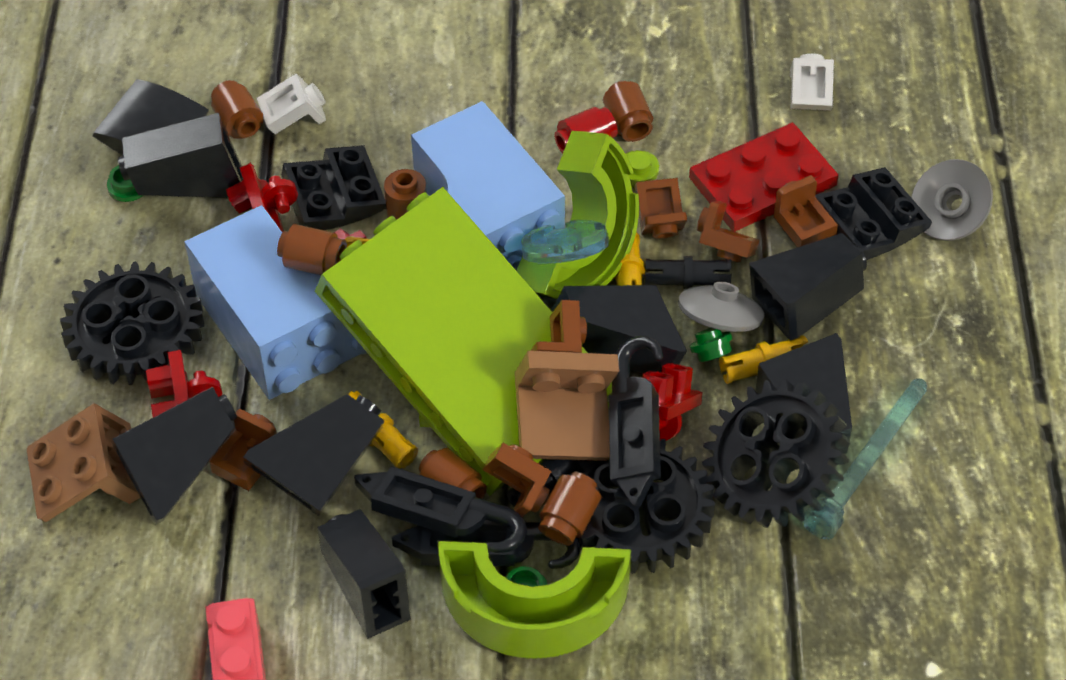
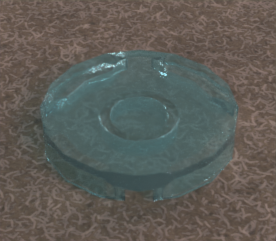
(566, 244)

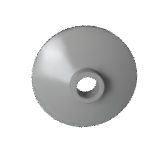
(942, 186)
(721, 307)

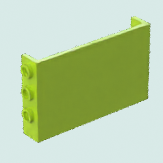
(442, 322)

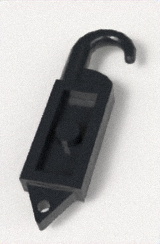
(634, 424)
(438, 506)
(425, 544)

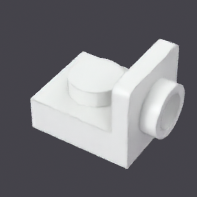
(812, 82)
(291, 102)

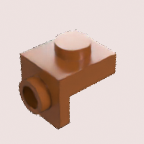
(660, 208)
(802, 213)
(729, 243)
(567, 329)
(229, 459)
(518, 470)

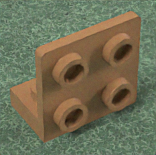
(564, 404)
(78, 461)

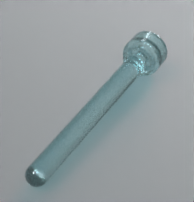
(830, 517)

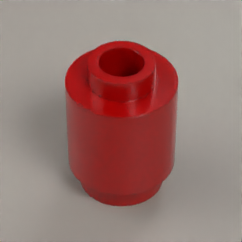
(589, 120)

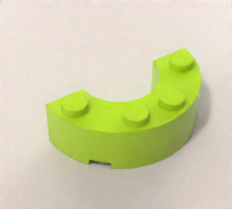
(601, 192)
(535, 619)

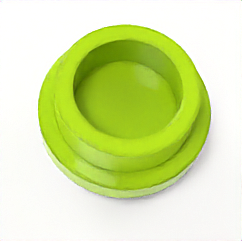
(644, 166)

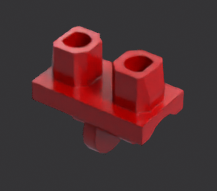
(254, 192)
(173, 380)
(674, 396)

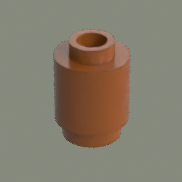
(237, 109)
(629, 109)
(401, 189)
(310, 249)
(452, 470)
(569, 508)

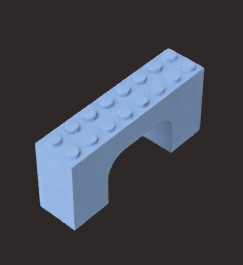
(273, 310)

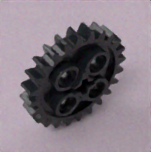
(131, 322)
(776, 453)
(680, 497)

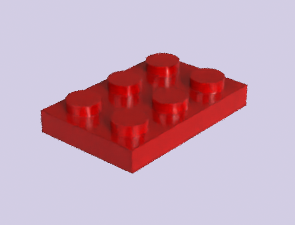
(754, 172)

